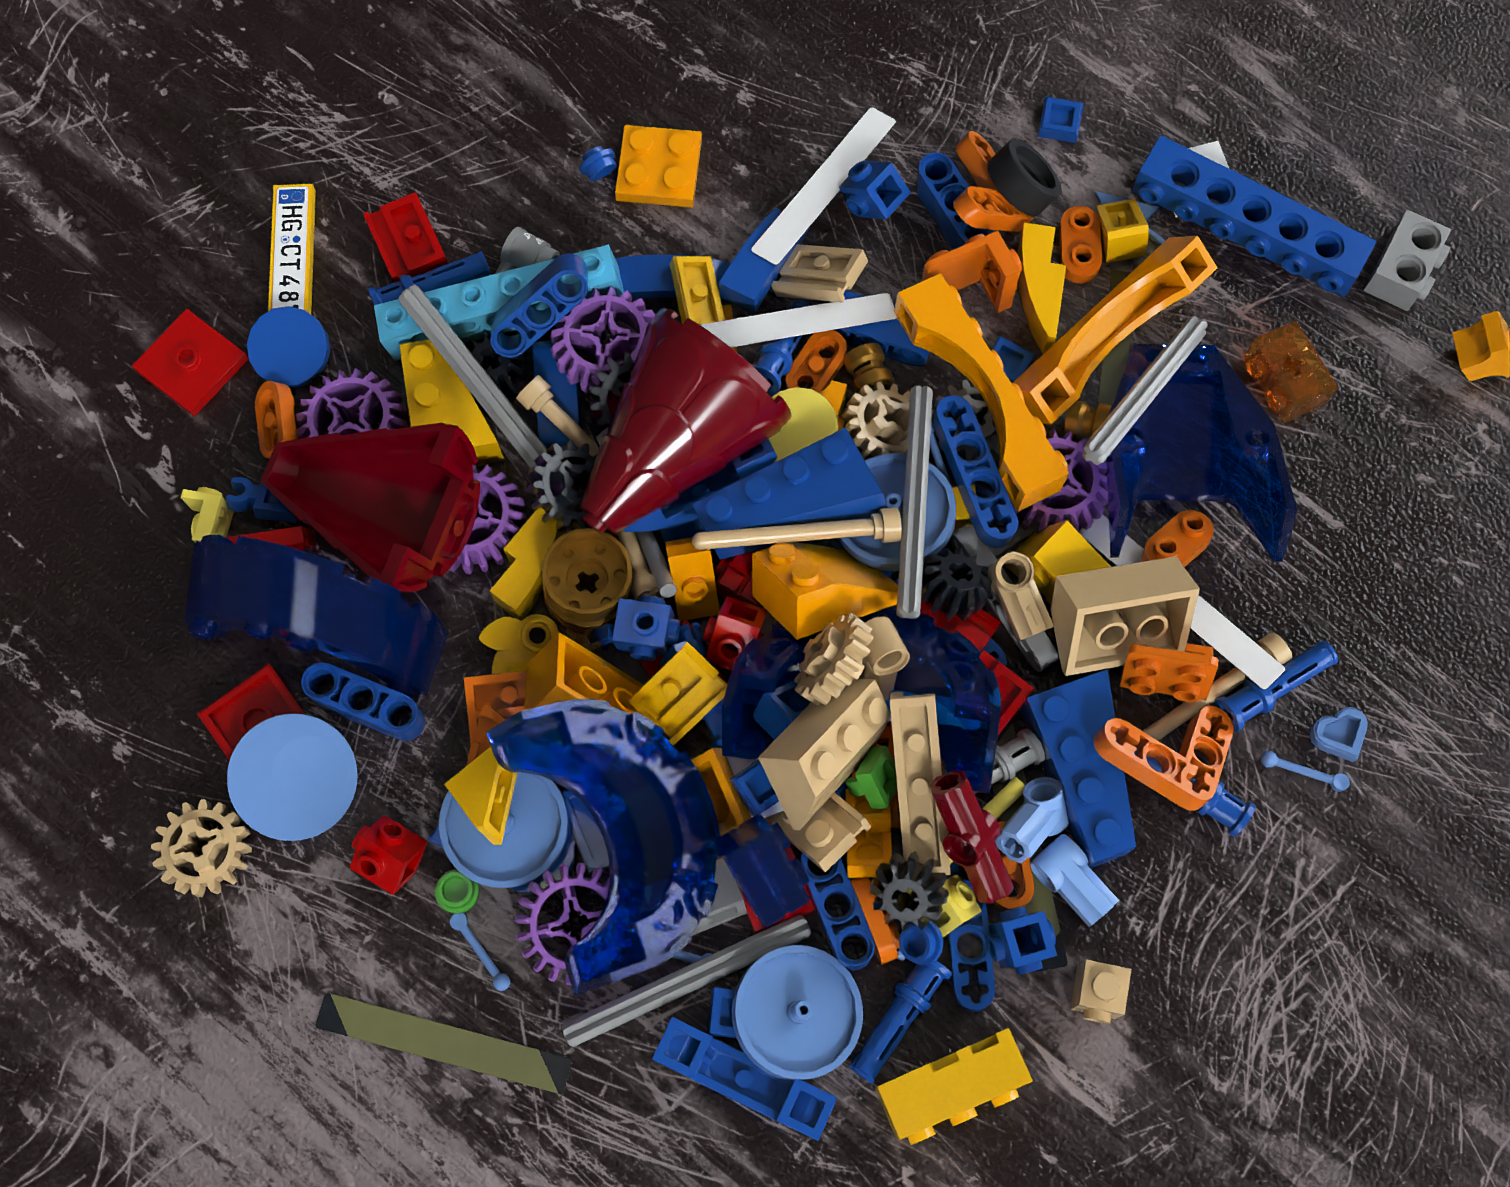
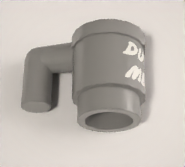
(524, 250)

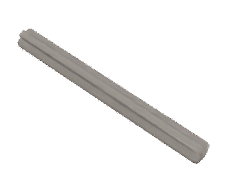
(472, 374)
(1144, 391)
(914, 503)
(684, 981)

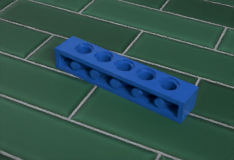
(1273, 214)

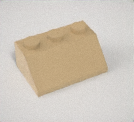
(1121, 606)
(824, 748)

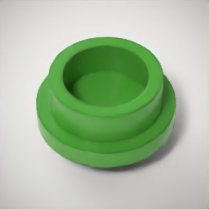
(456, 892)

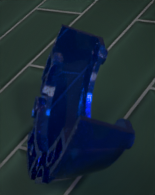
(311, 605)
(938, 665)
(652, 820)

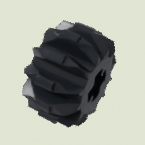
(510, 369)
(954, 584)
(922, 903)

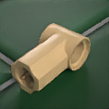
(1020, 601)
(886, 655)

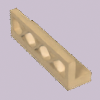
(916, 767)

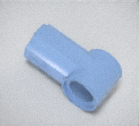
(1038, 817)
(1065, 870)

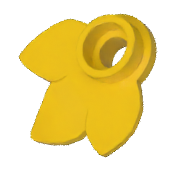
(513, 643)

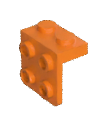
(980, 260)
(1170, 672)

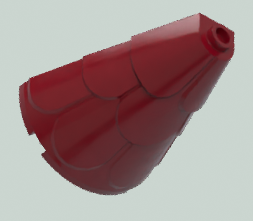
(677, 422)
(384, 497)

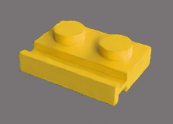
(680, 693)

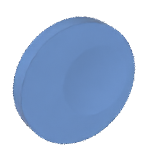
(940, 513)
(292, 777)
(531, 839)
(797, 1013)

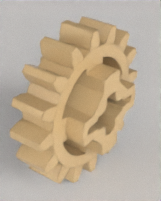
(878, 420)
(833, 659)
(193, 832)

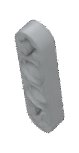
(1036, 649)

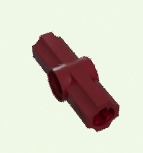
(971, 836)

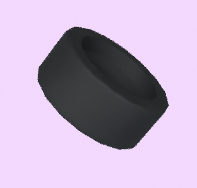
(1024, 177)

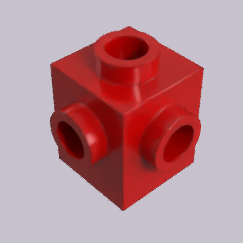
(732, 631)
(387, 854)

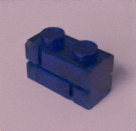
(763, 869)

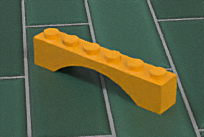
(1160, 280)
(938, 323)

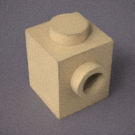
(1100, 991)

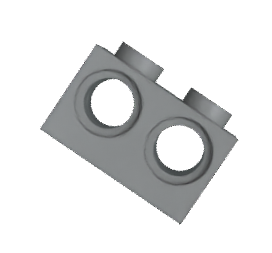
(1406, 259)

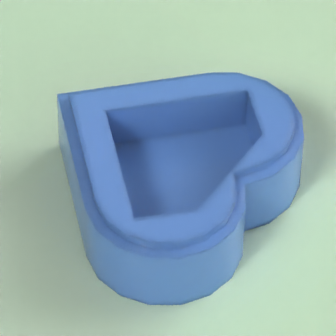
(1341, 733)

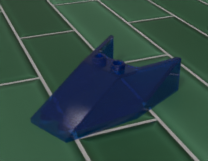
(1201, 444)

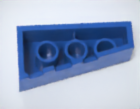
(809, 486)
(1091, 786)

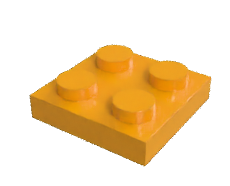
(658, 166)

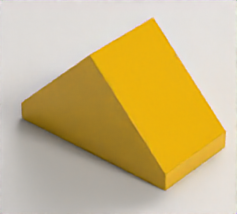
(1123, 230)
(485, 794)

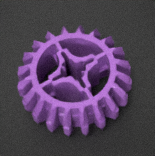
(576, 334)
(367, 399)
(1079, 504)
(498, 531)
(537, 932)

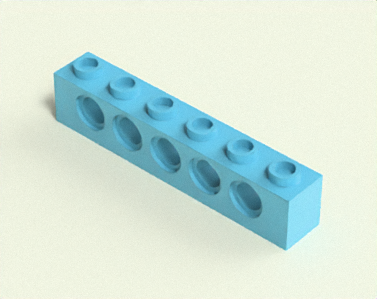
(473, 303)

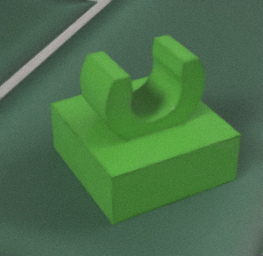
(875, 778)

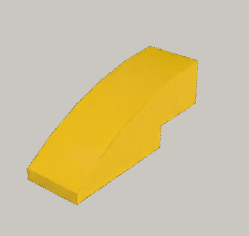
(1040, 283)
(522, 581)

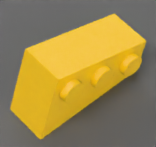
(440, 396)
(1056, 553)
(954, 1087)

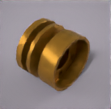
(590, 560)

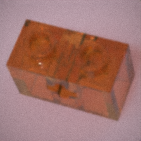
(1289, 372)

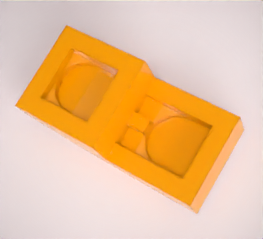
(872, 845)

